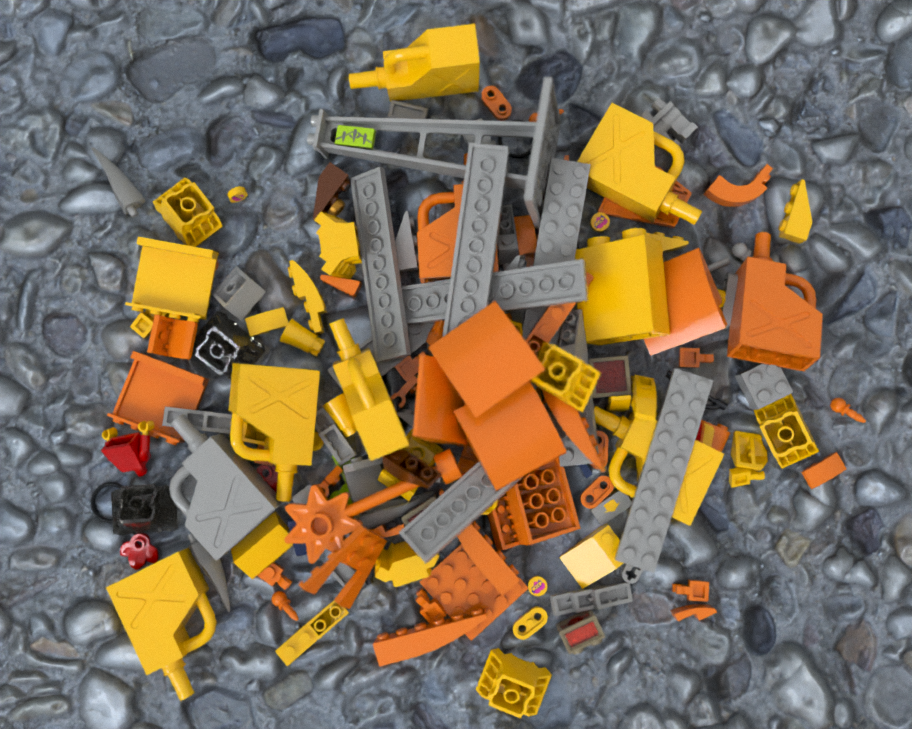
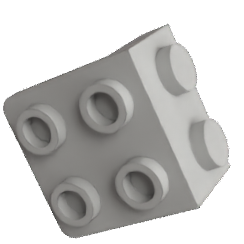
(362, 477)

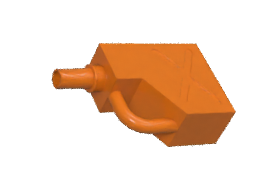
(438, 238)
(770, 319)

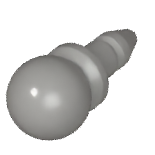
(741, 251)

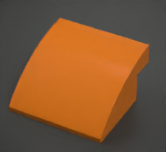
(691, 302)
(486, 359)
(436, 406)
(512, 436)
(534, 509)

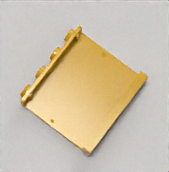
(174, 279)

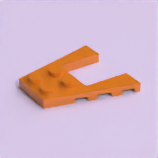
(613, 209)
(359, 552)

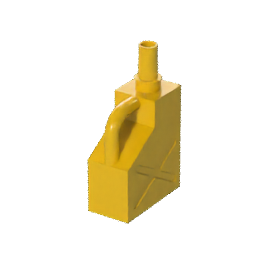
(432, 66)
(626, 170)
(367, 396)
(283, 408)
(636, 438)
(156, 609)

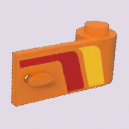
(713, 435)

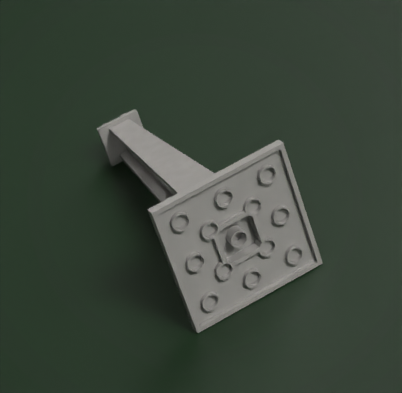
(544, 132)

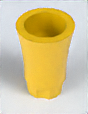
(302, 338)
(341, 415)

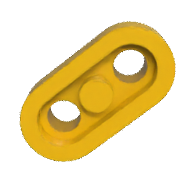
(532, 624)

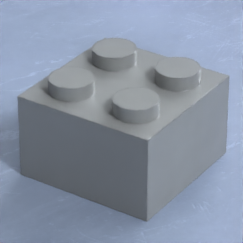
(763, 385)

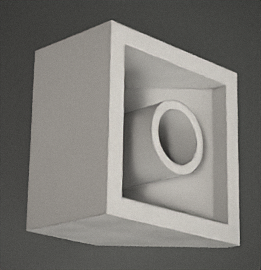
(238, 293)

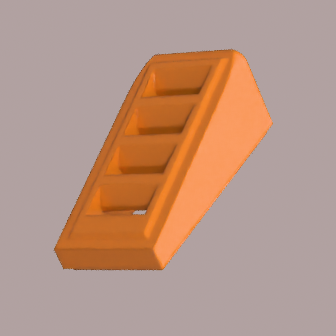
(348, 286)

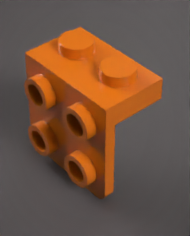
(172, 337)

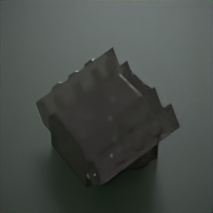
(225, 343)
(143, 509)

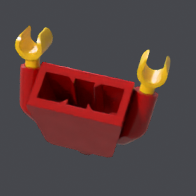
(129, 451)

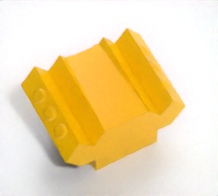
(188, 212)
(338, 245)
(565, 376)
(786, 431)
(402, 565)
(513, 684)

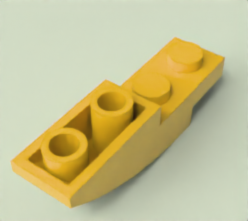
(307, 289)
(643, 397)
(311, 632)

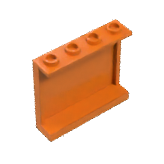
(153, 386)

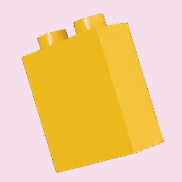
(627, 289)

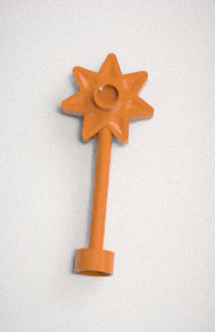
(326, 522)

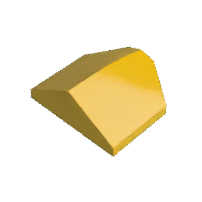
(748, 450)

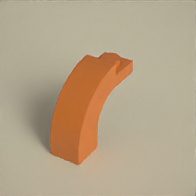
(731, 195)

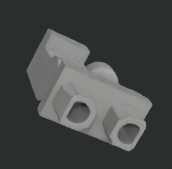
(669, 119)

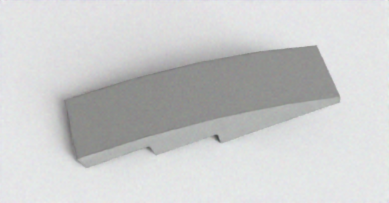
(200, 419)
(332, 436)
(591, 598)

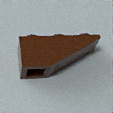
(329, 187)
(410, 468)

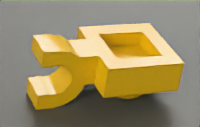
(742, 476)

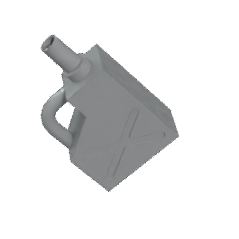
(228, 492)

